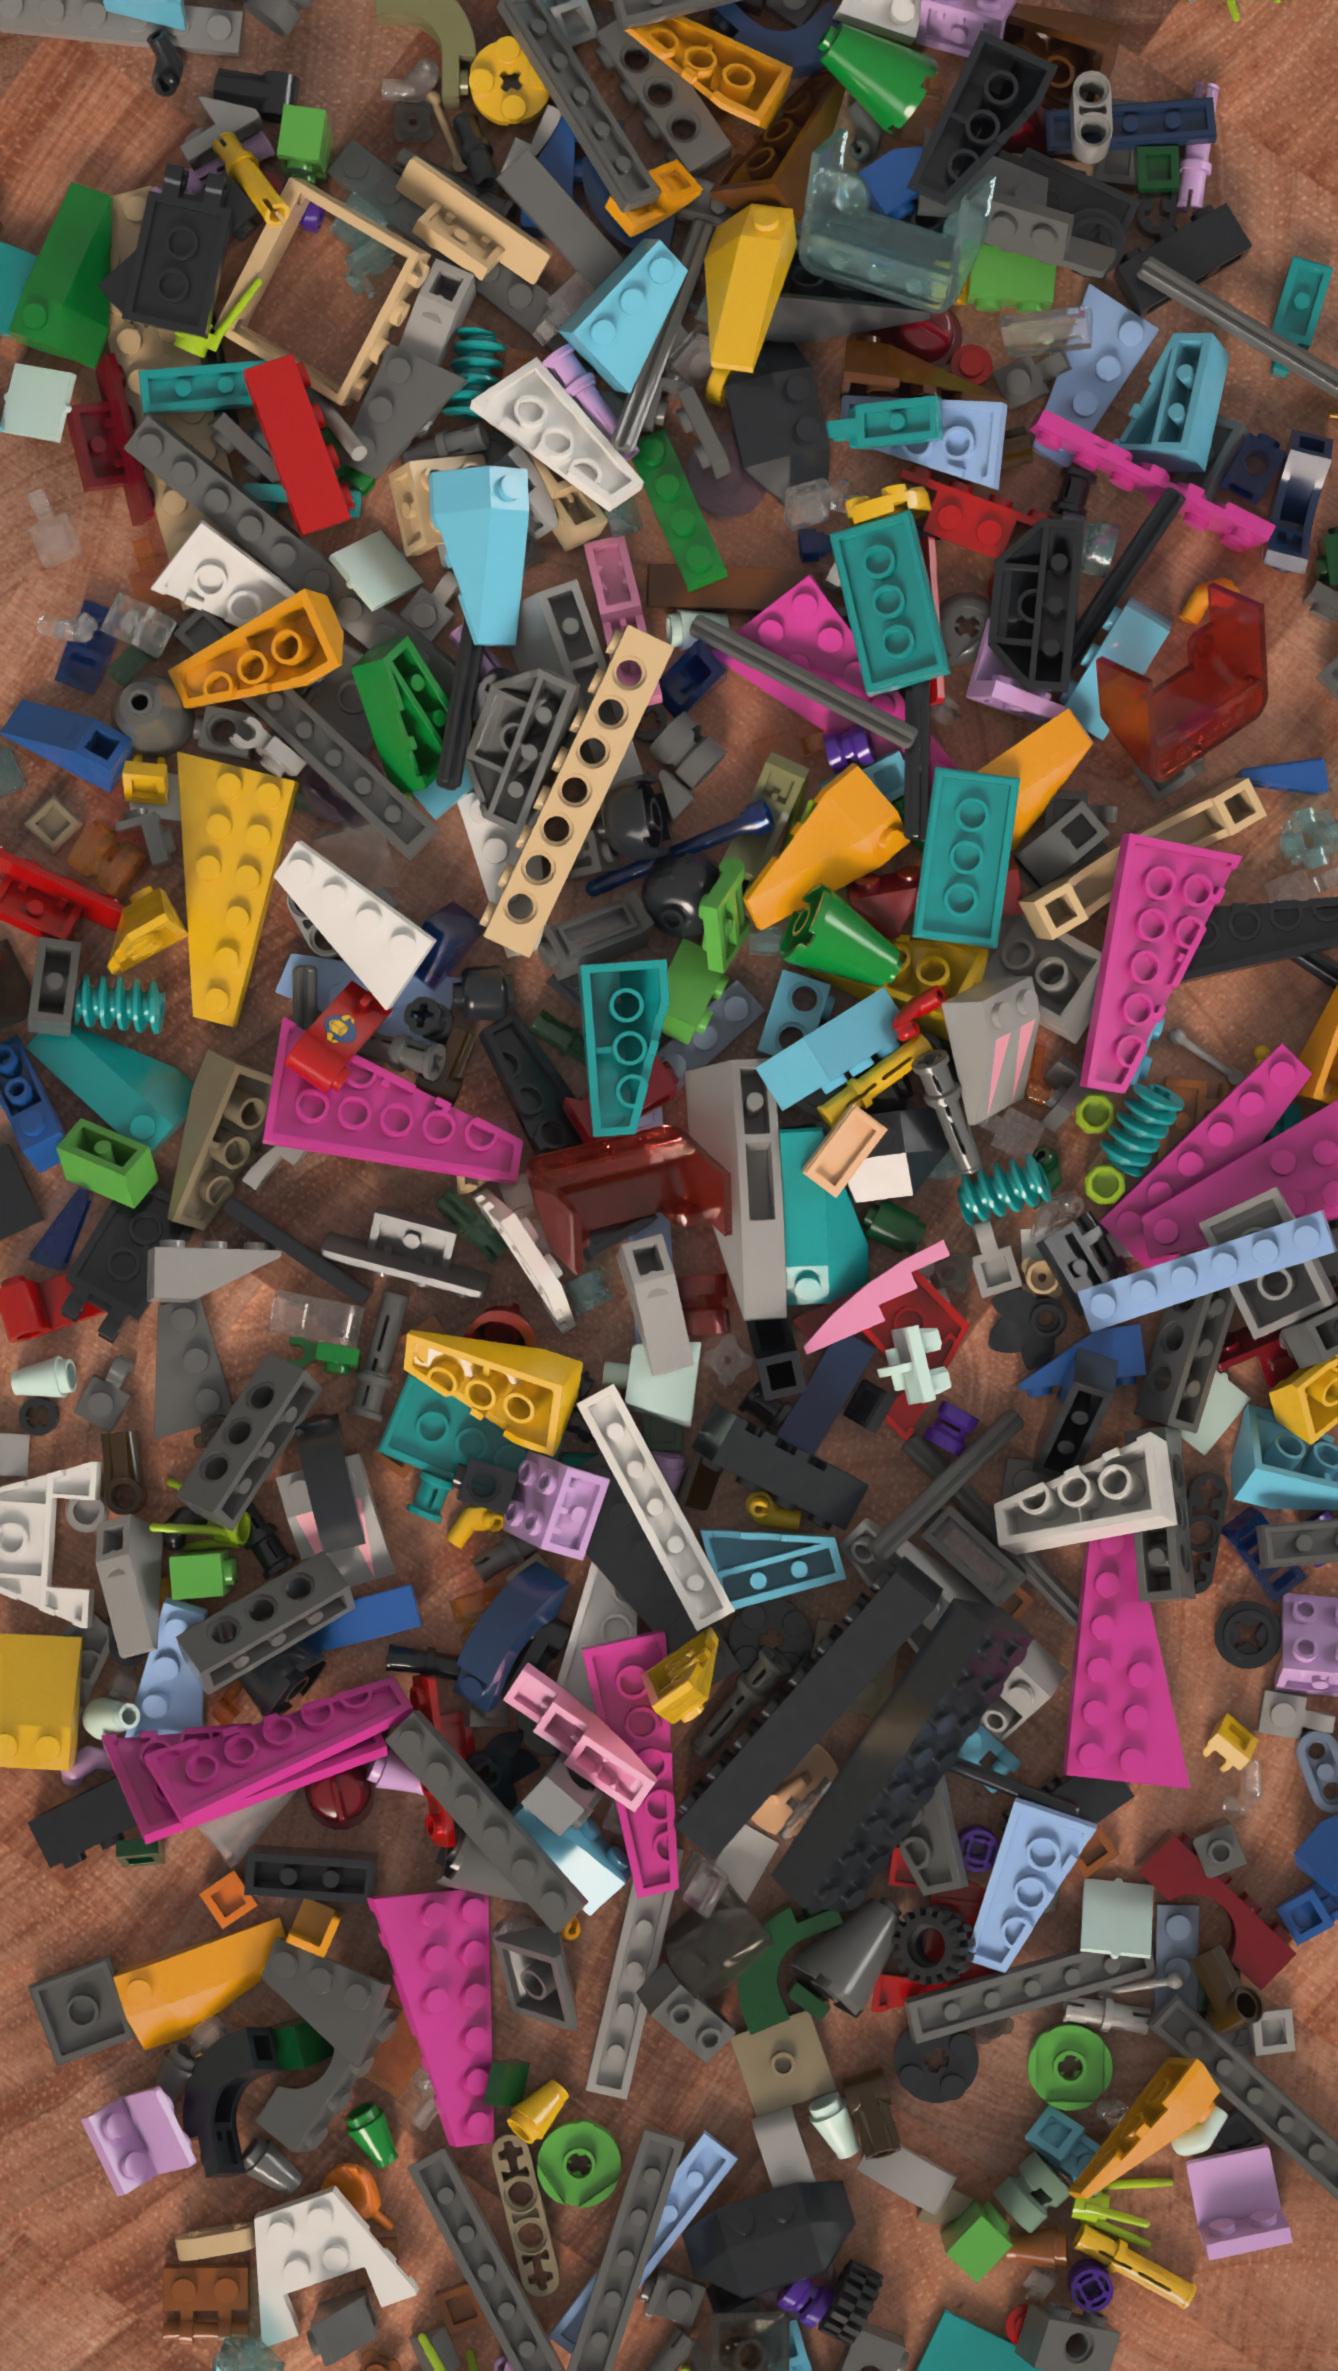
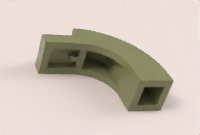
(448, 27)
(780, 788)

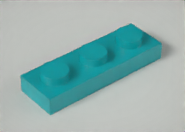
(195, 388)

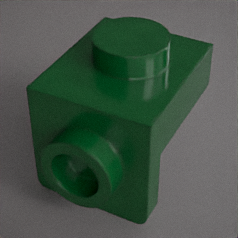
(1326, 563)

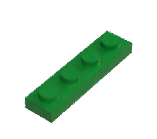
(677, 512)

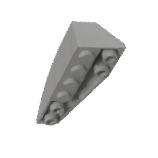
(561, 637)
(738, 1126)
(1028, 1684)

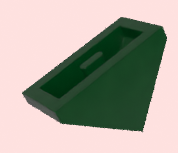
(299, 2044)

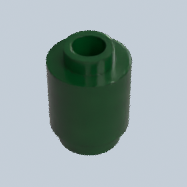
(893, 1227)

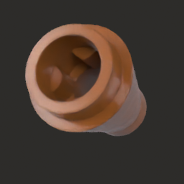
(1040, 2248)

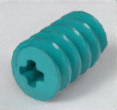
(474, 365)
(120, 1005)
(1142, 1127)
(1003, 1190)

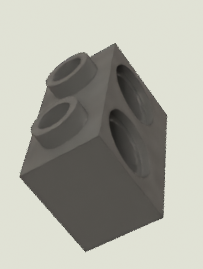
(692, 2021)

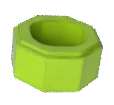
(1094, 1113)
(1104, 1184)

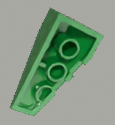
(61, 303)

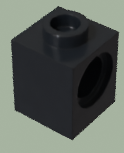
(499, 1497)

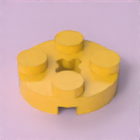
(487, 83)
(893, 500)

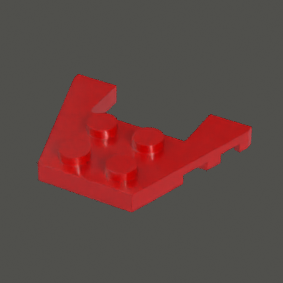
(918, 1307)
(894, 1987)

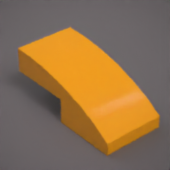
(676, 190)

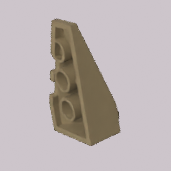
(219, 1136)

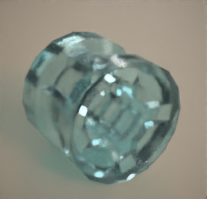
(588, 1291)

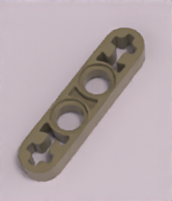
(529, 2212)

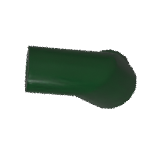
(1051, 1165)

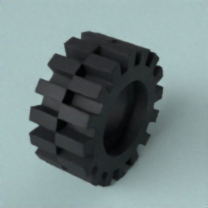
(912, 1949)
(853, 2301)

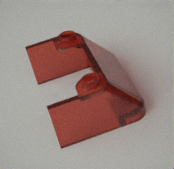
(1201, 703)
(623, 1181)

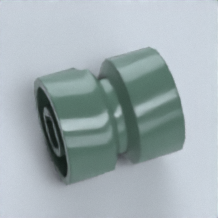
(1017, 2192)

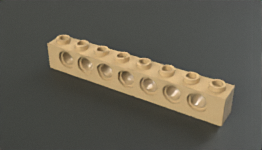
(651, 657)

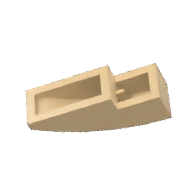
(576, 513)

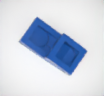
(1309, 1912)

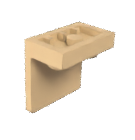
(412, 502)

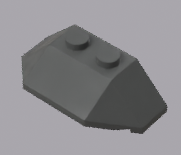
(517, 743)

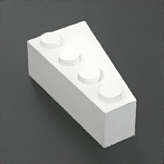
(1106, 1498)

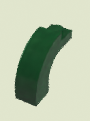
(758, 1985)

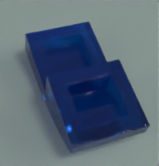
(86, 663)

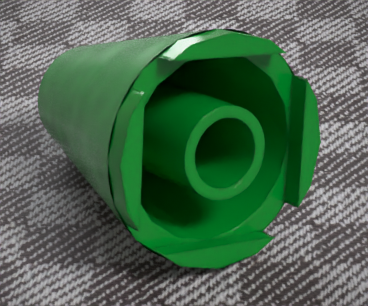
(877, 72)
(838, 941)

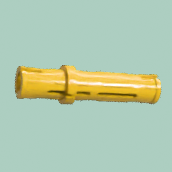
(245, 171)
(874, 1081)
(1119, 2258)

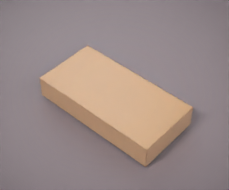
(843, 1150)

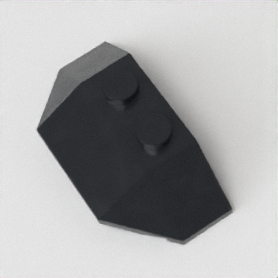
(778, 421)
(1038, 604)
(900, 1158)
(771, 2238)

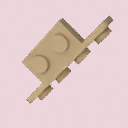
(467, 227)

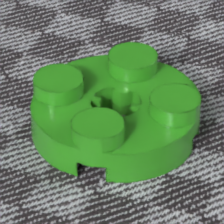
(1087, 2083)
(573, 2187)

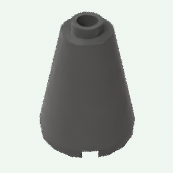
(152, 716)
(470, 1870)
(851, 1956)

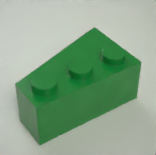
(403, 712)

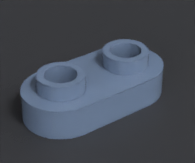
(1319, 1770)

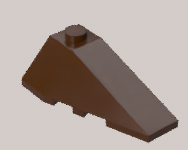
(1067, 40)
(780, 161)
(887, 371)

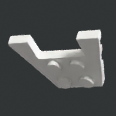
(540, 1269)
(29, 1540)
(312, 2243)

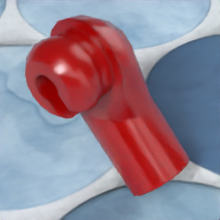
(914, 1009)

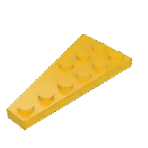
(231, 850)

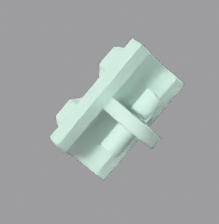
(910, 1367)

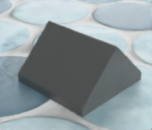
(538, 1976)

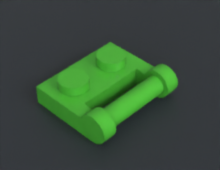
(724, 916)

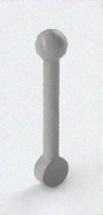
(1178, 1037)
(1173, 1980)

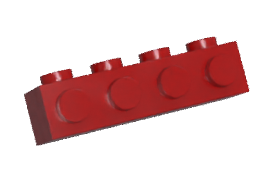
(296, 444)

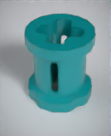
(430, 1497)

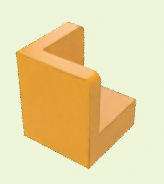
(315, 1926)

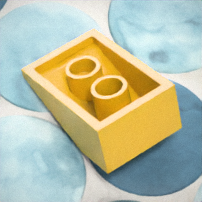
(39, 1700)

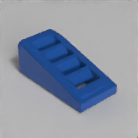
(1296, 776)

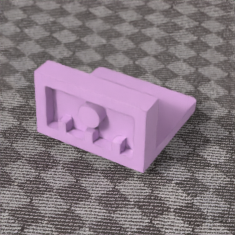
(957, 23)
(999, 688)
(555, 1505)
(1308, 1645)
(138, 2138)
(1237, 2202)

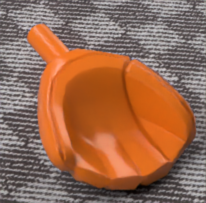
(359, 2189)

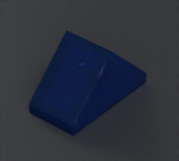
(691, 679)
(455, 934)

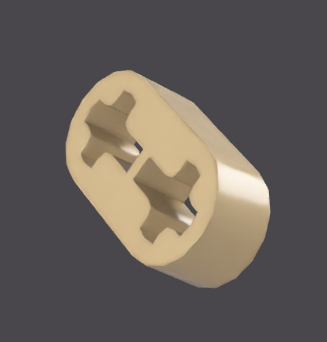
(215, 2241)

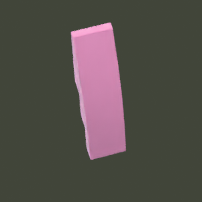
(617, 599)
(863, 1309)
(579, 1733)

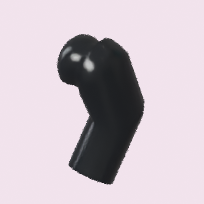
(168, 64)
(181, 1515)

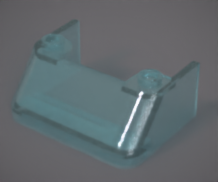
(880, 252)

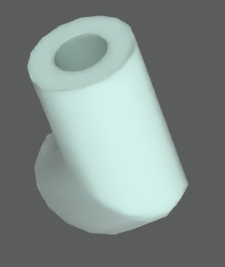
(1200, 2135)

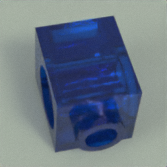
(1249, 485)

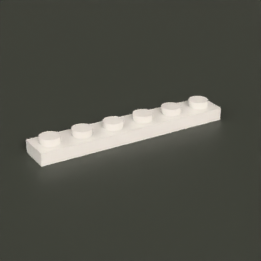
(655, 1507)

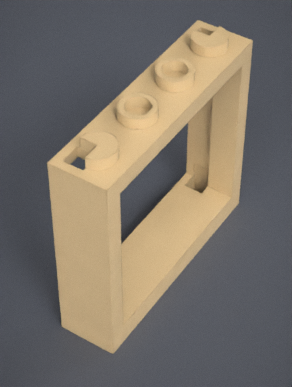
(265, 260)

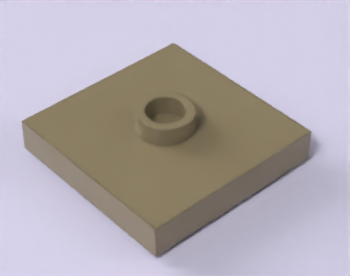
(783, 2063)

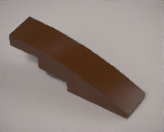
(743, 590)

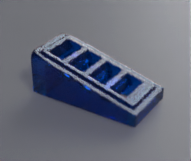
(61, 1238)
(1238, 1529)

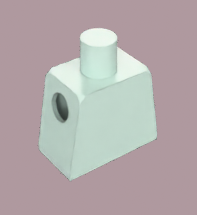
(659, 1396)

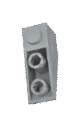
(438, 312)
(190, 1273)
(655, 1303)
(130, 1580)

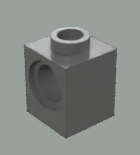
(205, 729)

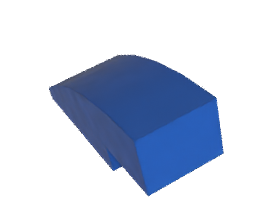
(373, 1617)

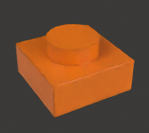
(227, 1898)

